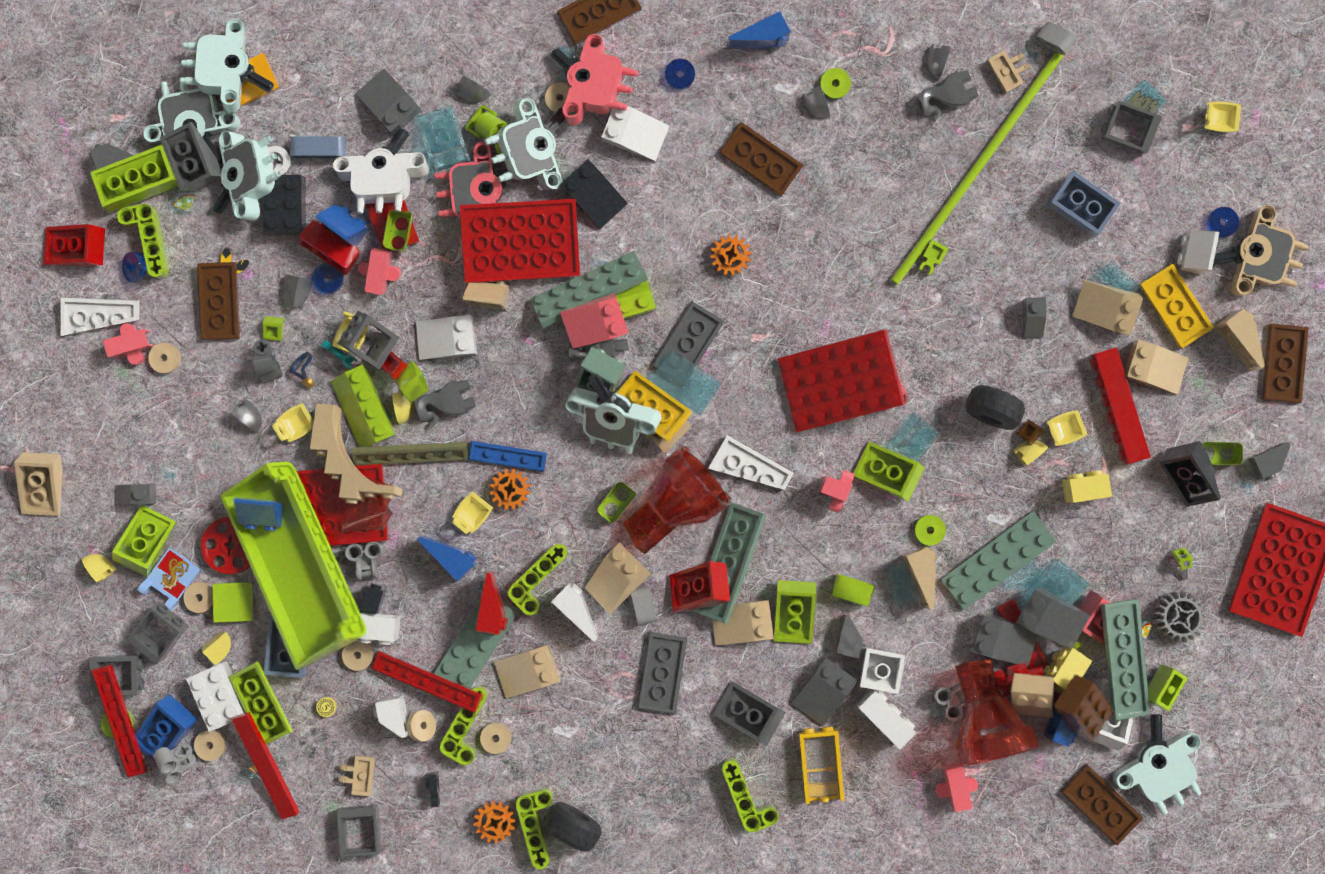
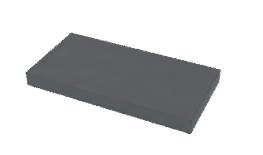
(692, 335)
(662, 672)

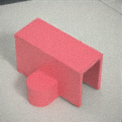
(379, 270)
(129, 344)
(837, 489)
(957, 787)

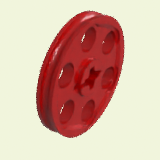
(221, 549)

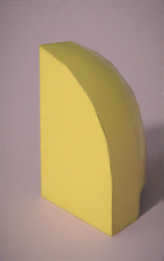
(403, 407)
(1027, 453)
(98, 566)
(217, 647)

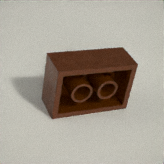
(1083, 708)

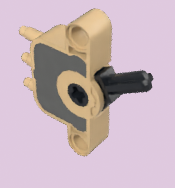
(1272, 255)

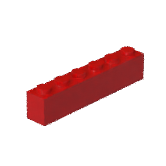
(1120, 406)

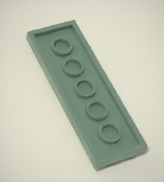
(602, 281)
(735, 549)
(998, 560)
(472, 649)
(1125, 659)

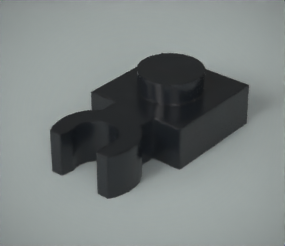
(432, 784)

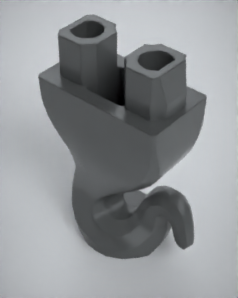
(949, 93)
(611, 347)
(448, 401)

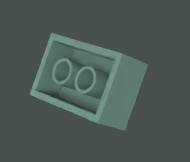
(606, 367)

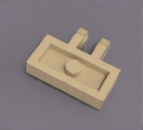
(1005, 71)
(362, 777)

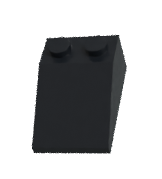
(593, 194)
(1191, 473)

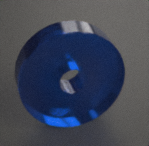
(683, 82)
(1230, 217)
(134, 267)
(332, 286)

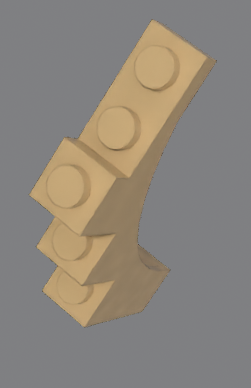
(328, 442)

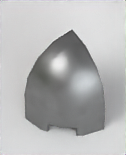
(936, 60)
(471, 91)
(816, 103)
(296, 290)
(248, 415)

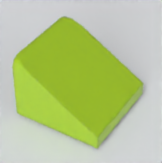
(273, 328)

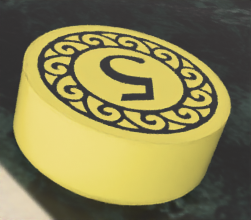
(326, 706)

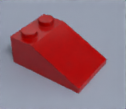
(74, 245)
(699, 587)
(491, 612)

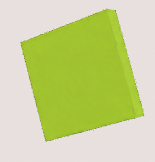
(232, 602)

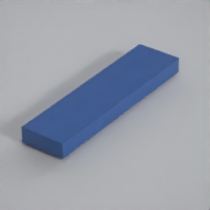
(507, 456)

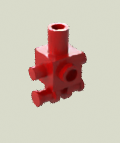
(1005, 680)

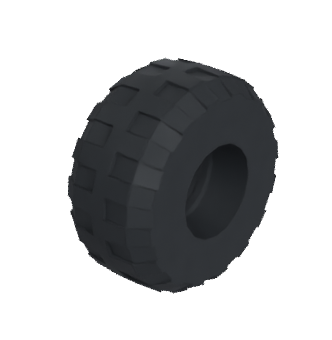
(995, 407)
(572, 826)

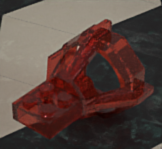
(681, 497)
(987, 711)

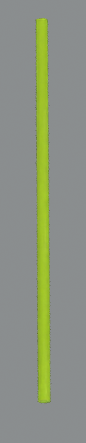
(976, 168)

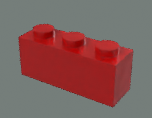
(329, 247)

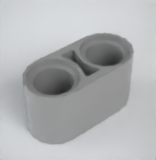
(1056, 38)
(643, 605)

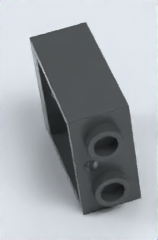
(1150, 131)
(382, 346)
(149, 646)
(137, 666)
(358, 811)

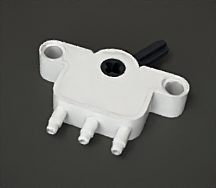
(382, 174)

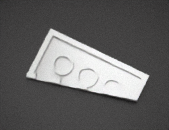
(90, 314)
(743, 462)

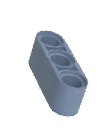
(317, 147)

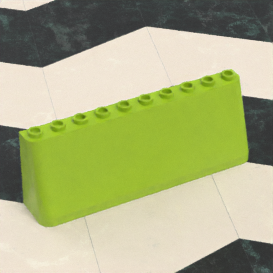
(296, 568)

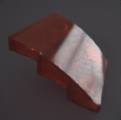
(367, 515)

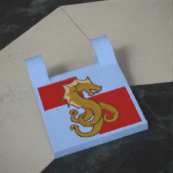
(171, 577)

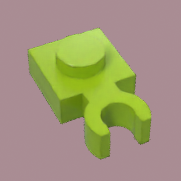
(934, 254)

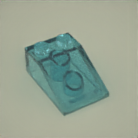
(443, 138)
(686, 382)
(1060, 581)

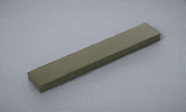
(409, 453)

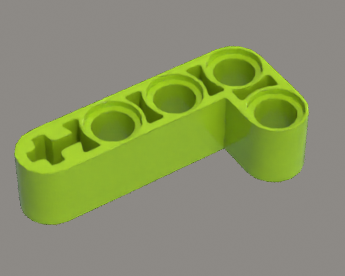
(148, 242)
(540, 575)
(457, 738)
(744, 794)
(535, 830)

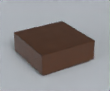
(1030, 432)

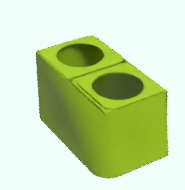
(390, 226)
(410, 382)
(1237, 450)
(613, 499)
(852, 590)

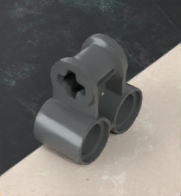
(265, 361)

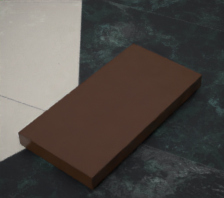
(594, 16)
(761, 159)
(218, 300)
(1285, 363)
(1101, 804)

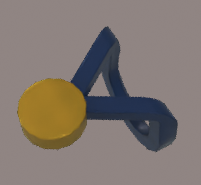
(309, 383)

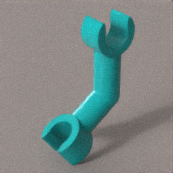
(347, 359)

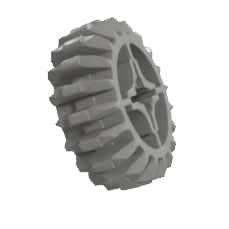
(1189, 630)

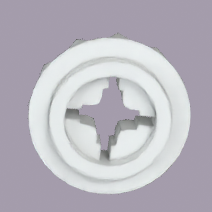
(283, 156)

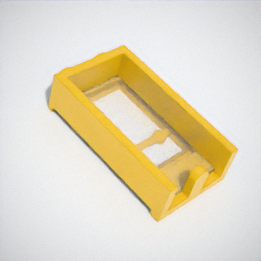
(821, 764)

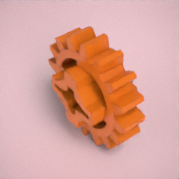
(721, 252)
(501, 487)
(490, 813)

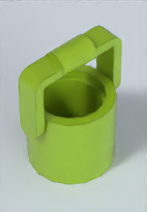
(485, 123)

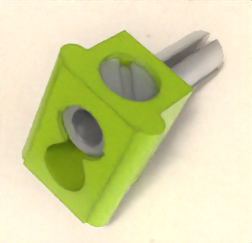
(1183, 560)

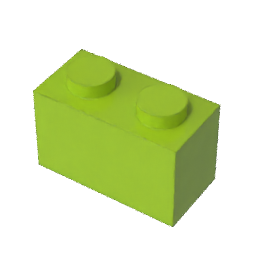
(1165, 687)

